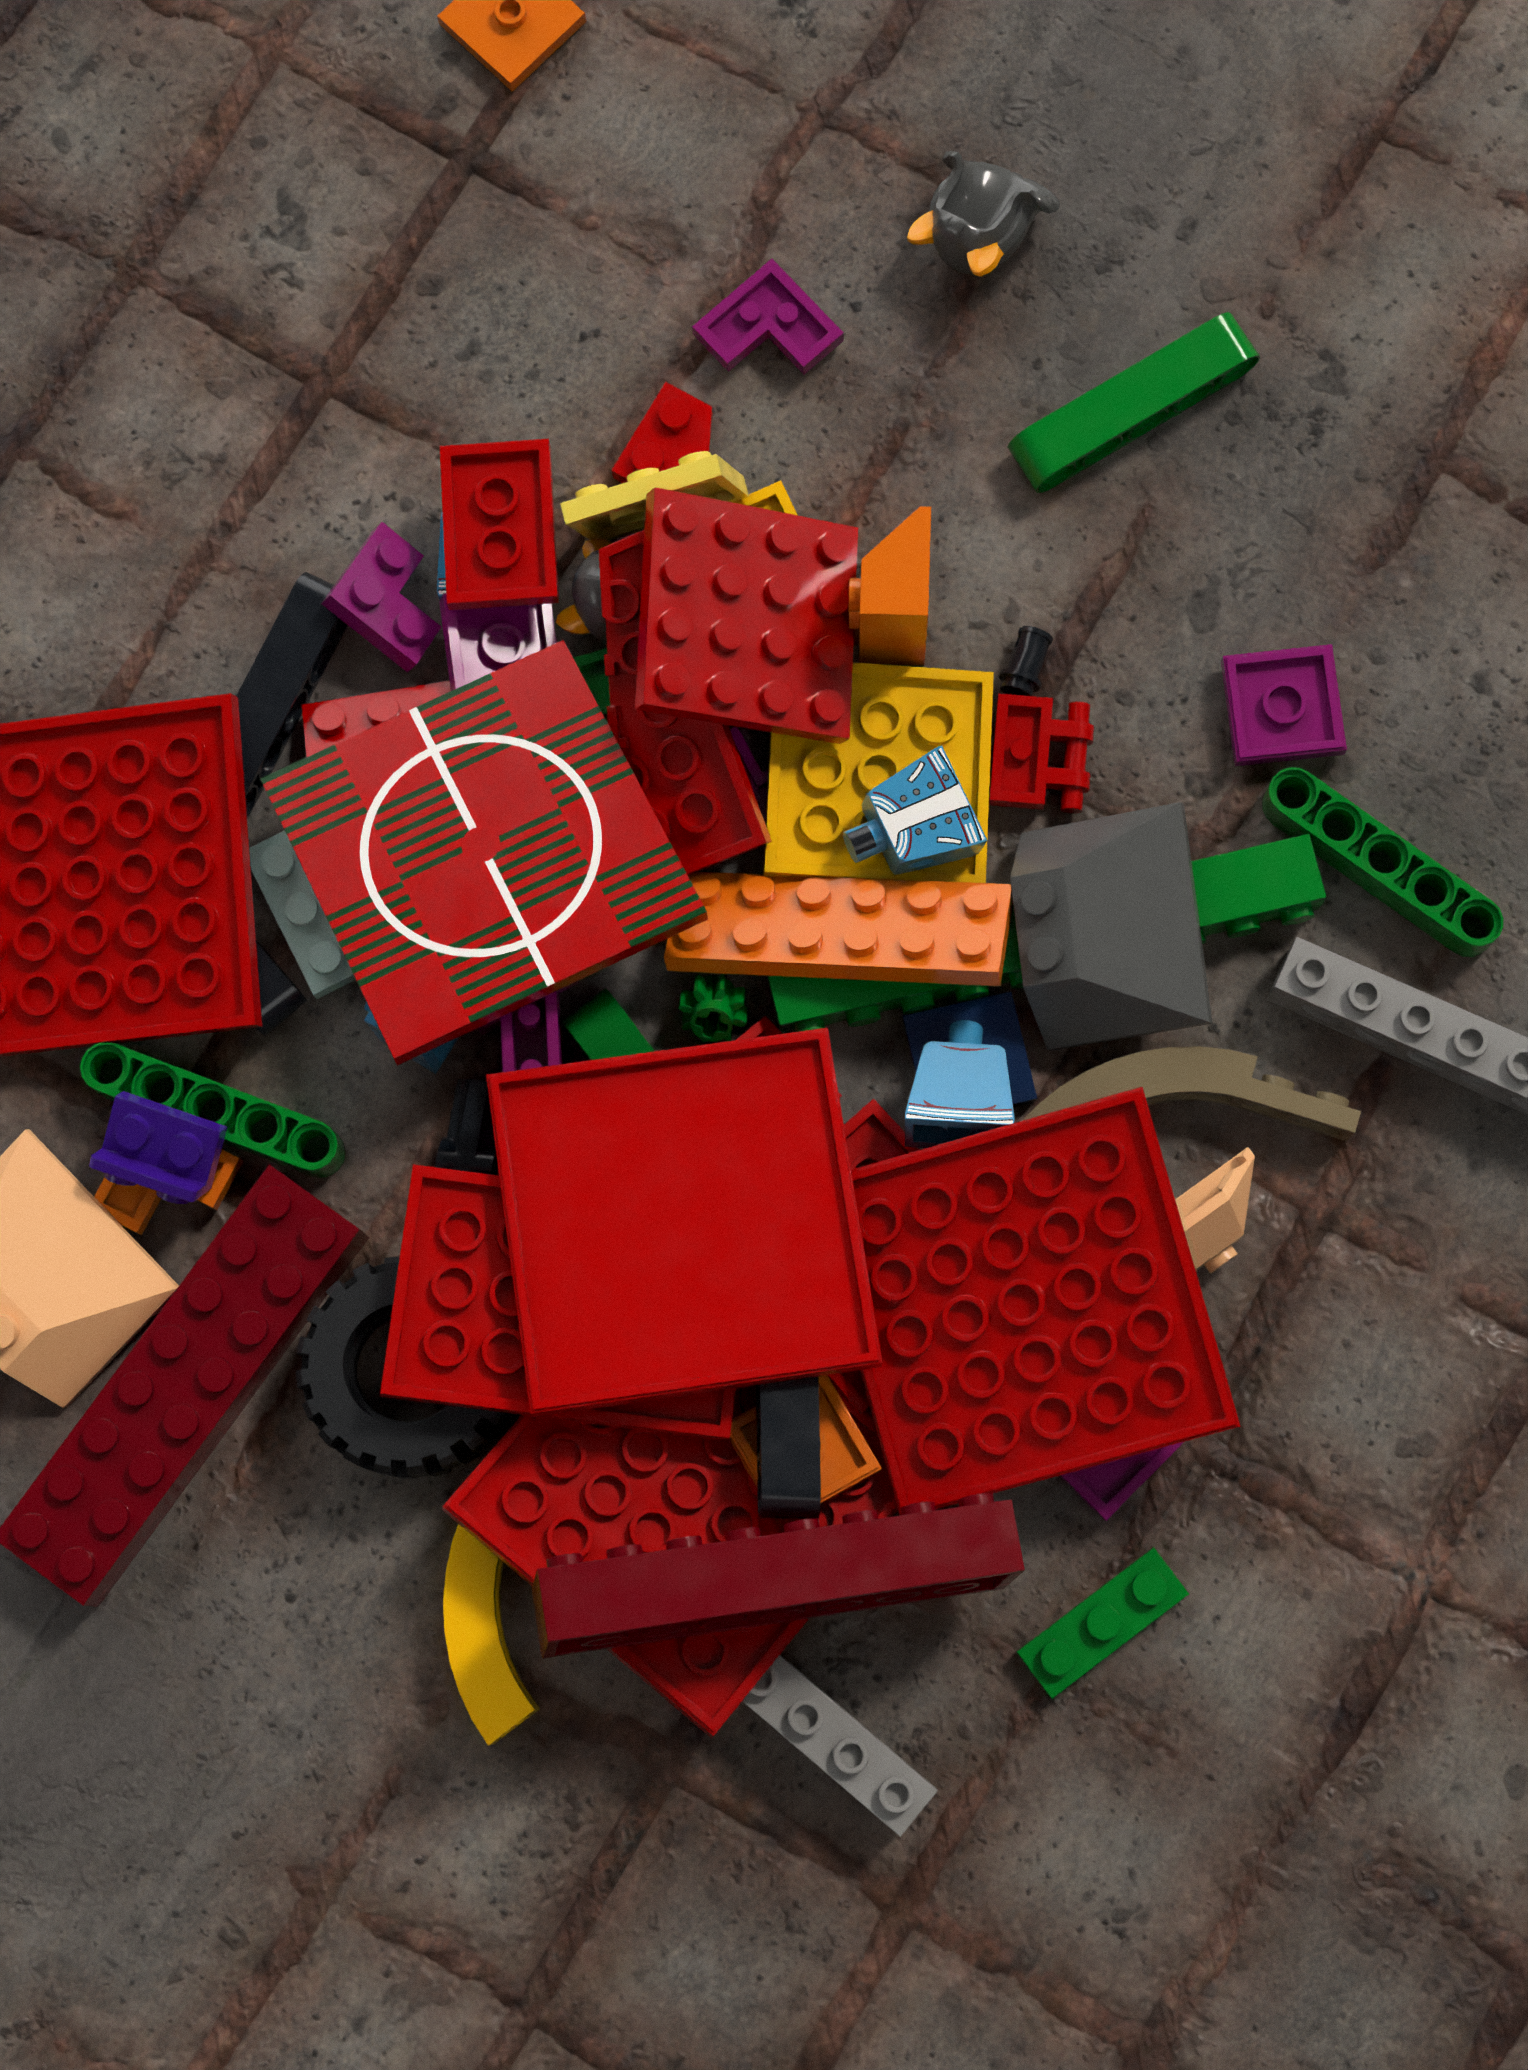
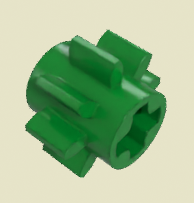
(713, 1008)

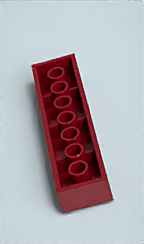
(180, 1388)
(775, 1576)

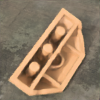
(1216, 1212)

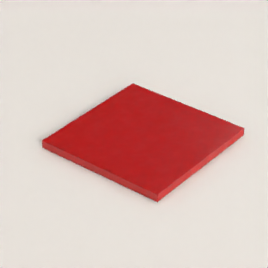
(681, 1222)

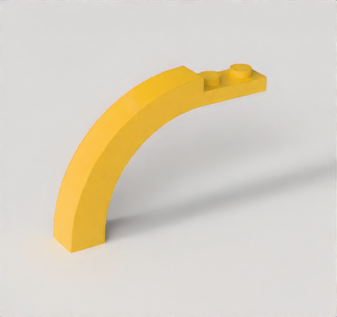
(477, 1640)

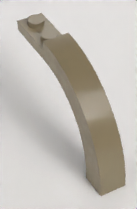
(1206, 1076)

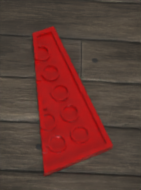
(680, 762)

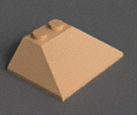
(68, 1276)

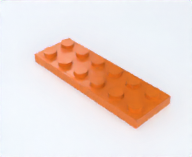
(846, 929)

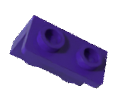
(159, 1149)

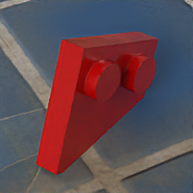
(670, 429)

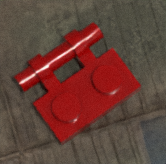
(1022, 753)

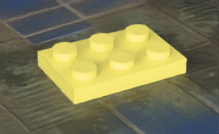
(621, 509)

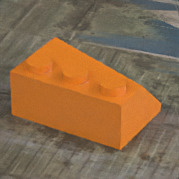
(893, 595)

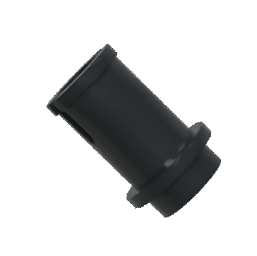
(1026, 662)

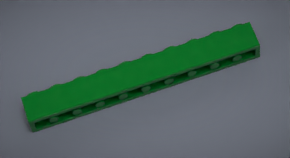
(1231, 895)

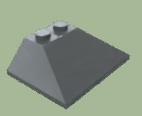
(1110, 928)

